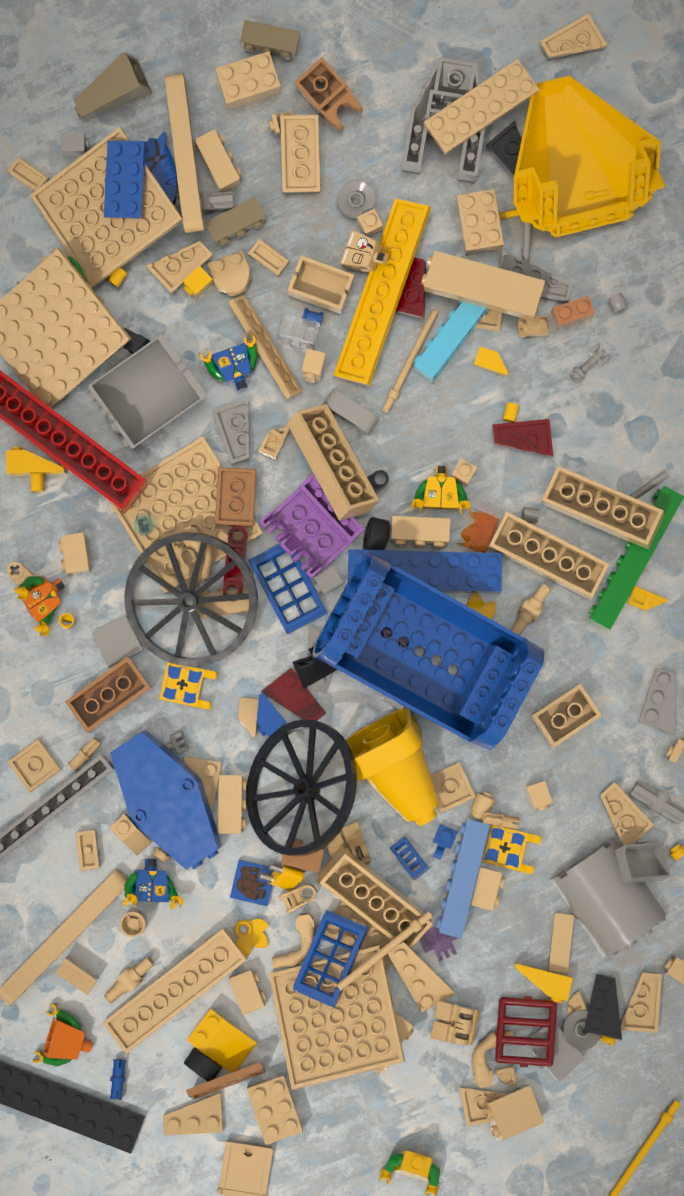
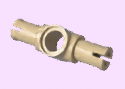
(530, 609)
(128, 980)

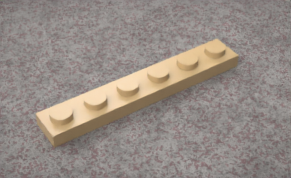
(265, 347)

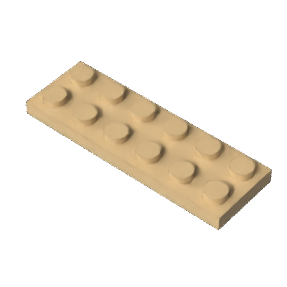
(481, 106)

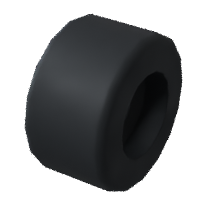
(376, 534)
(202, 1065)

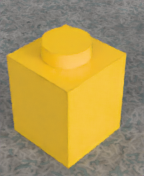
(197, 282)

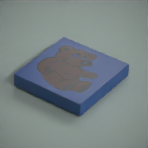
(248, 885)

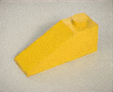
(26, 463)
(551, 983)

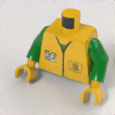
(441, 493)
(413, 1166)

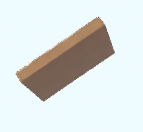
(235, 496)

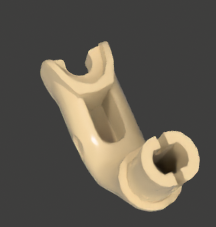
(207, 560)
(306, 927)
(482, 1075)

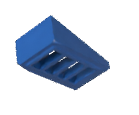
(404, 841)

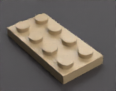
(300, 153)
(373, 937)

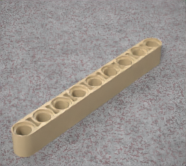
(184, 153)
(62, 937)

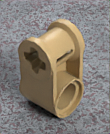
(23, 573)
(297, 898)

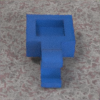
(444, 838)

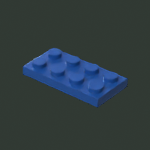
(125, 179)

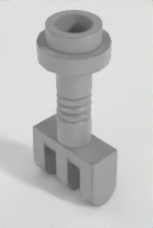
(578, 373)
(175, 744)

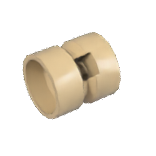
(133, 923)

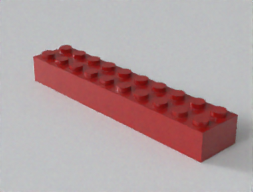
(68, 445)

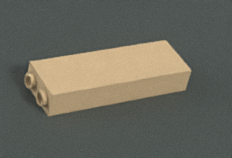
(483, 285)

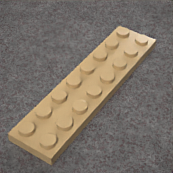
(175, 990)

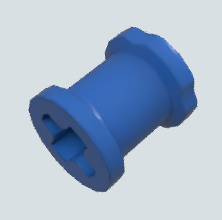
(313, 316)

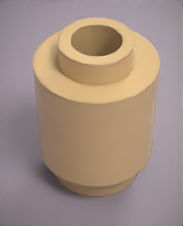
(482, 803)

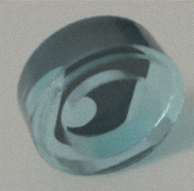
(143, 525)

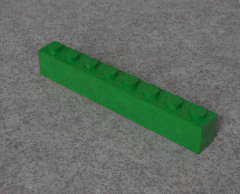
(631, 565)

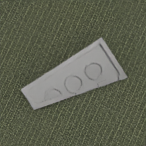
(555, 286)

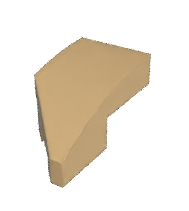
(273, 442)
(248, 714)

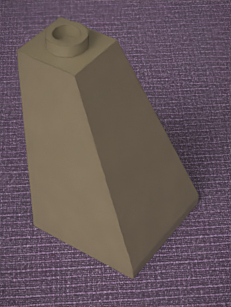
(114, 87)

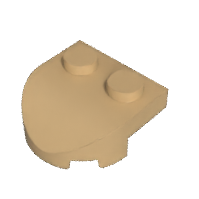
(230, 274)

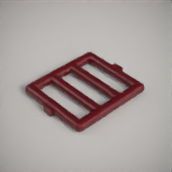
(527, 1001)

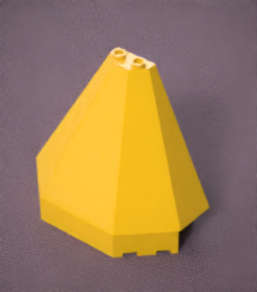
(579, 146)

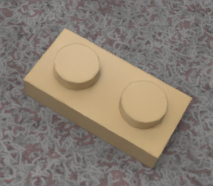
(87, 850)

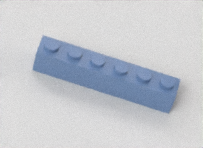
(464, 878)

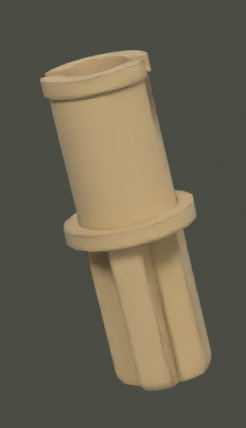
(84, 754)
(500, 820)

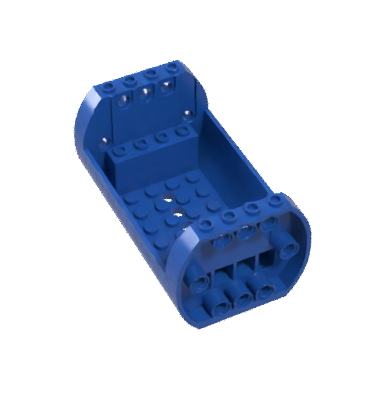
(491, 660)

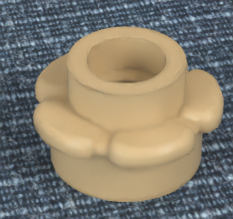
(161, 855)

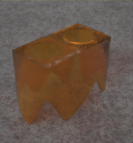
(480, 533)

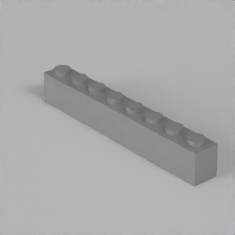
(54, 804)

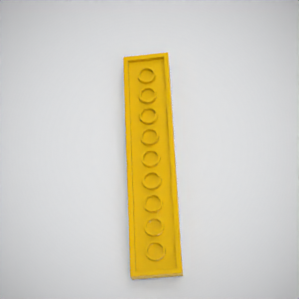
(382, 292)

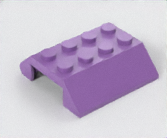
(311, 527)

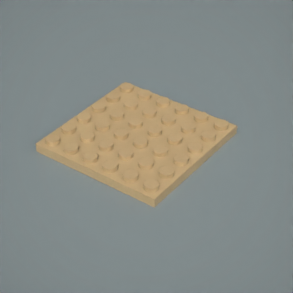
(75, 212)
(56, 330)
(178, 496)
(342, 1040)

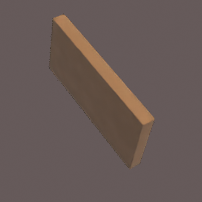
(226, 1081)

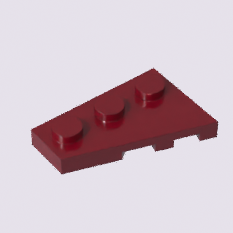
(413, 294)

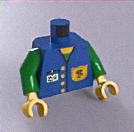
(233, 363)
(150, 886)

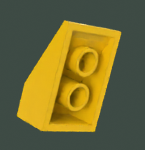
(222, 1040)

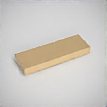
(561, 942)

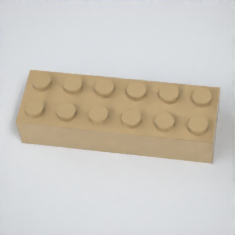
(333, 462)
(603, 507)
(548, 555)
(371, 896)

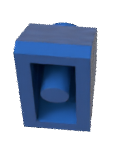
(268, 717)

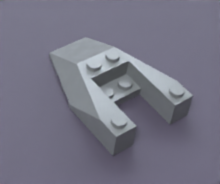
(445, 84)

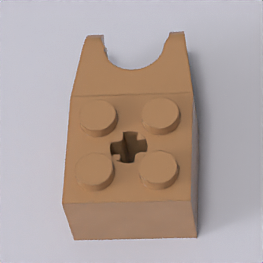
(330, 98)

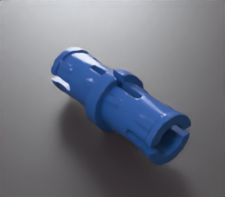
(117, 1079)

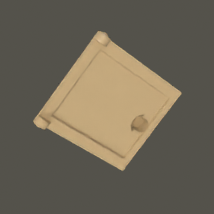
(245, 1174)

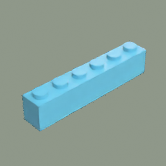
(449, 340)

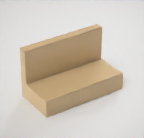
(76, 975)

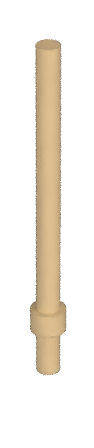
(393, 393)
(414, 926)

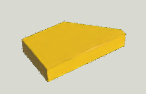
(490, 360)
(644, 599)

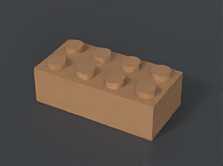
(108, 695)

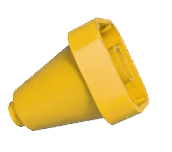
(394, 764)

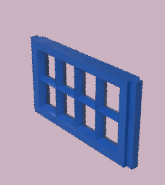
(304, 618)
(344, 924)

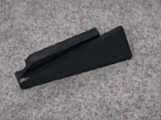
(312, 669)

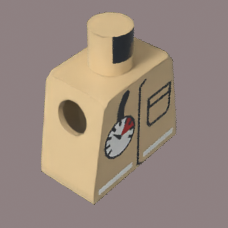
(362, 253)

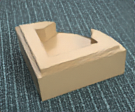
(575, 1003)
(507, 1075)

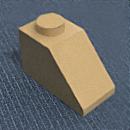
(130, 834)

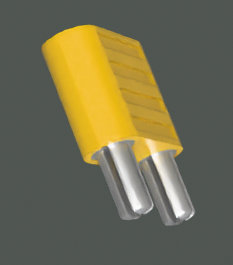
(283, 876)

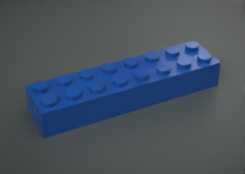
(443, 570)

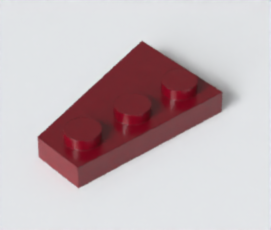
(526, 436)
(291, 695)

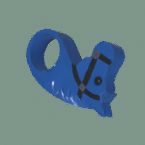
(162, 165)

